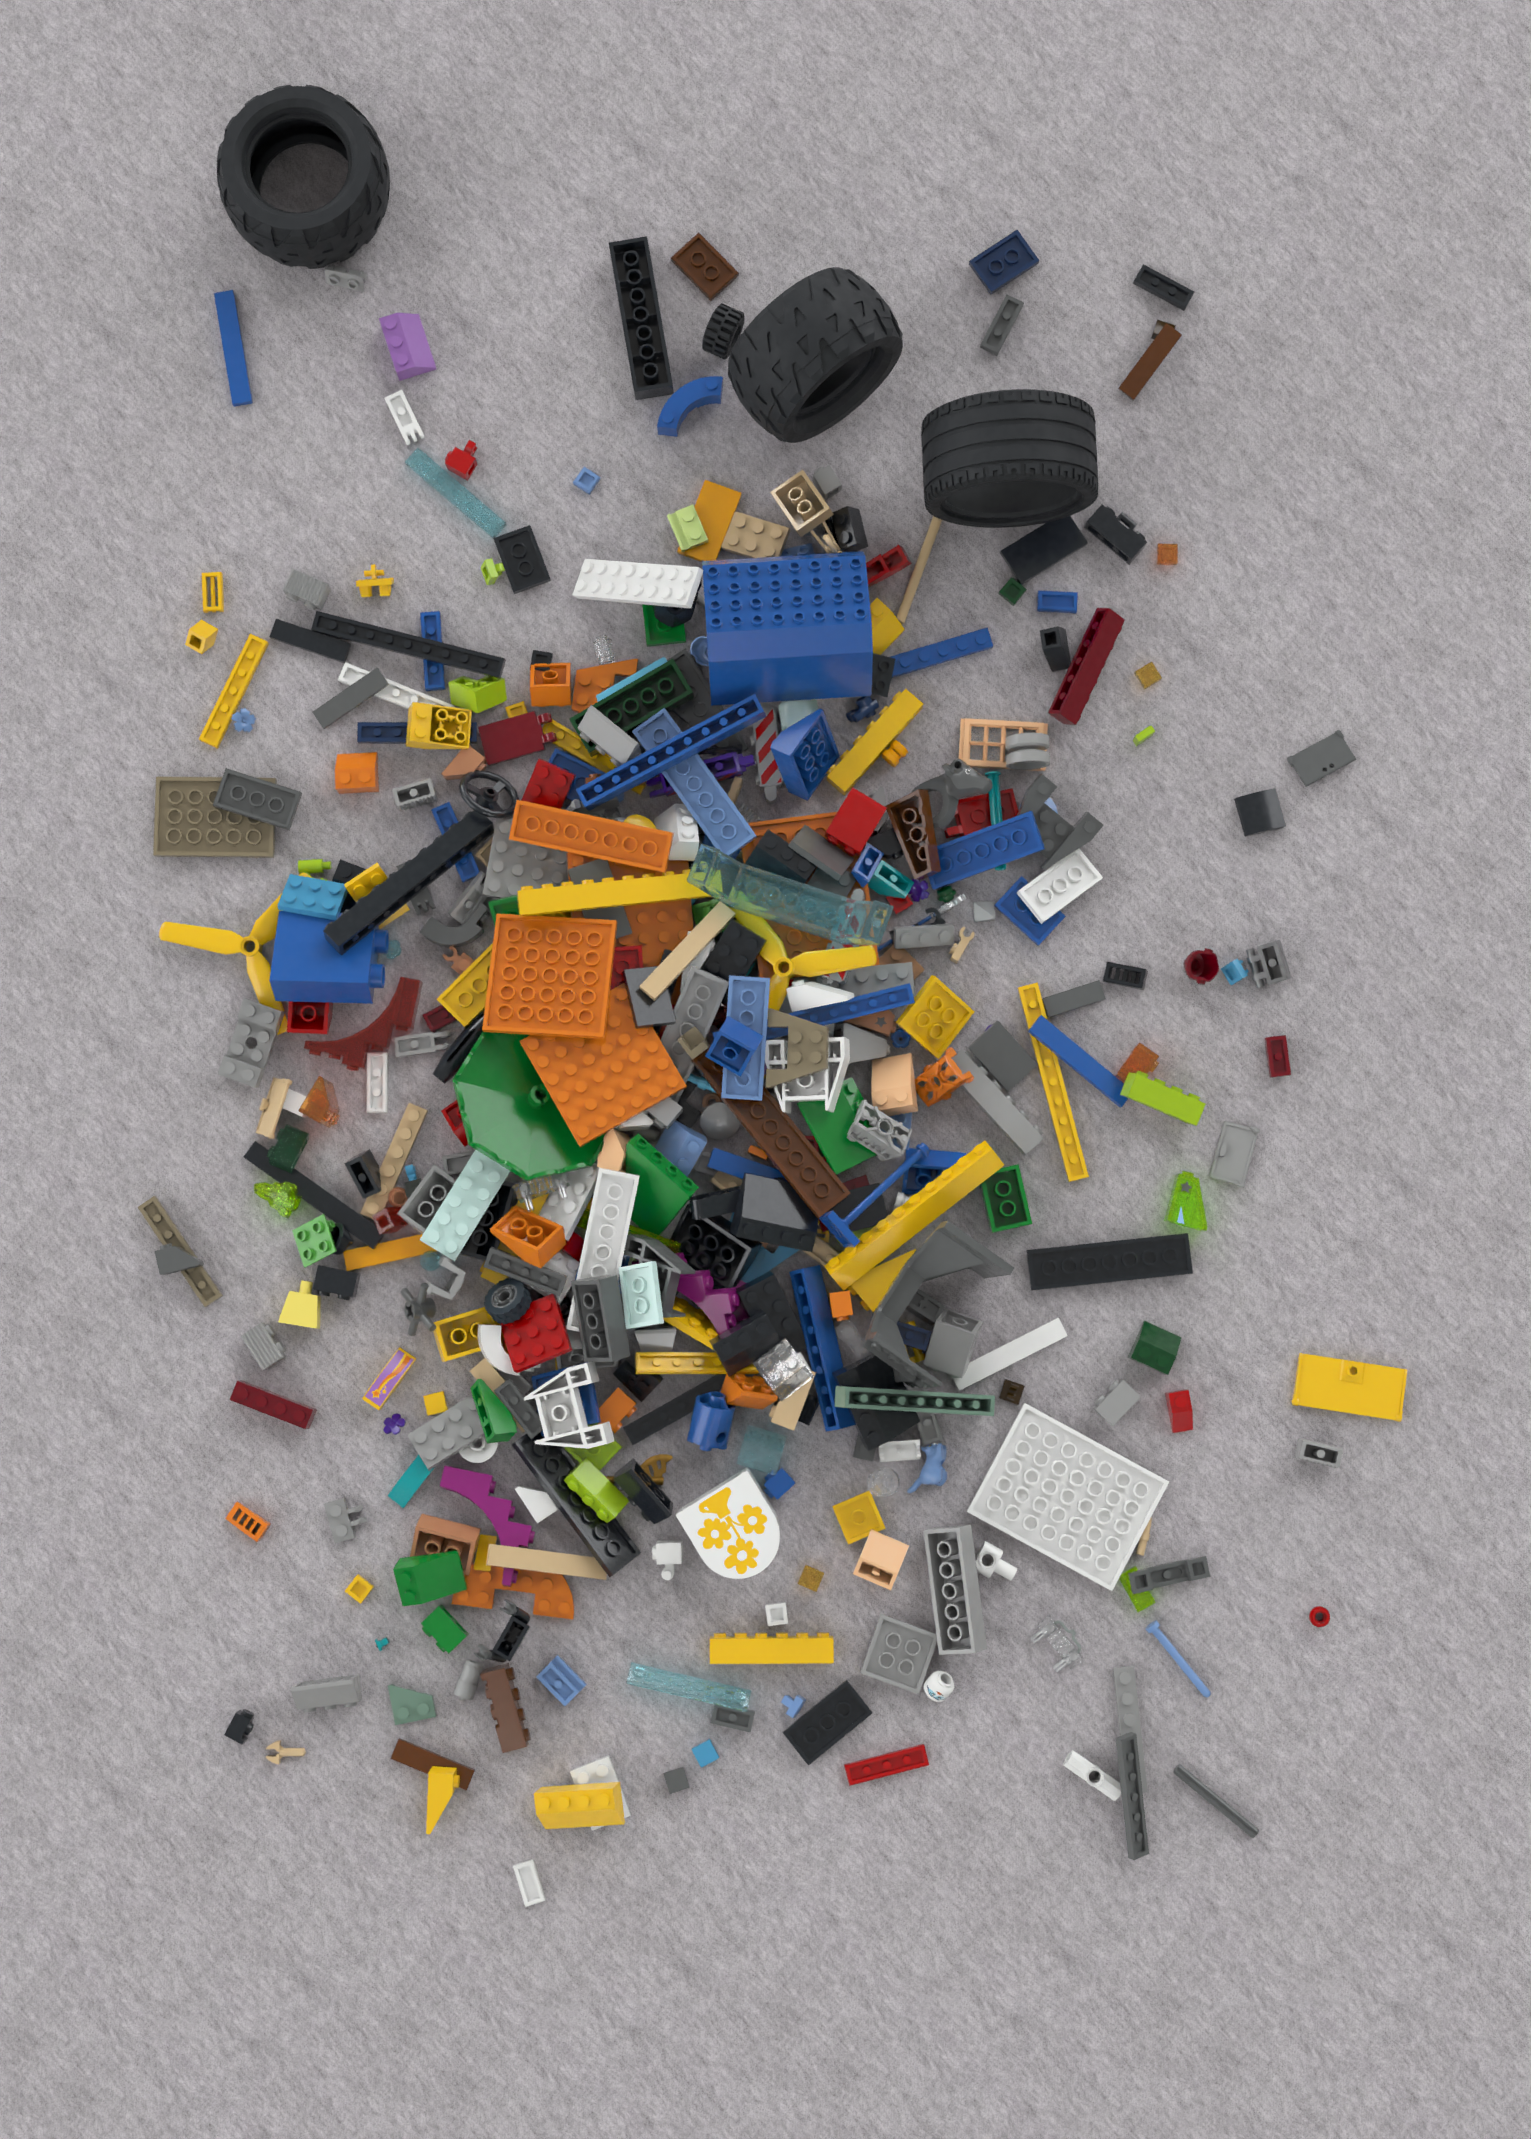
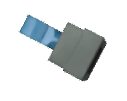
(413, 1181)

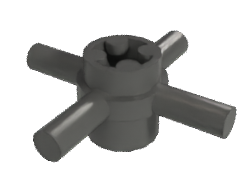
(419, 1309)

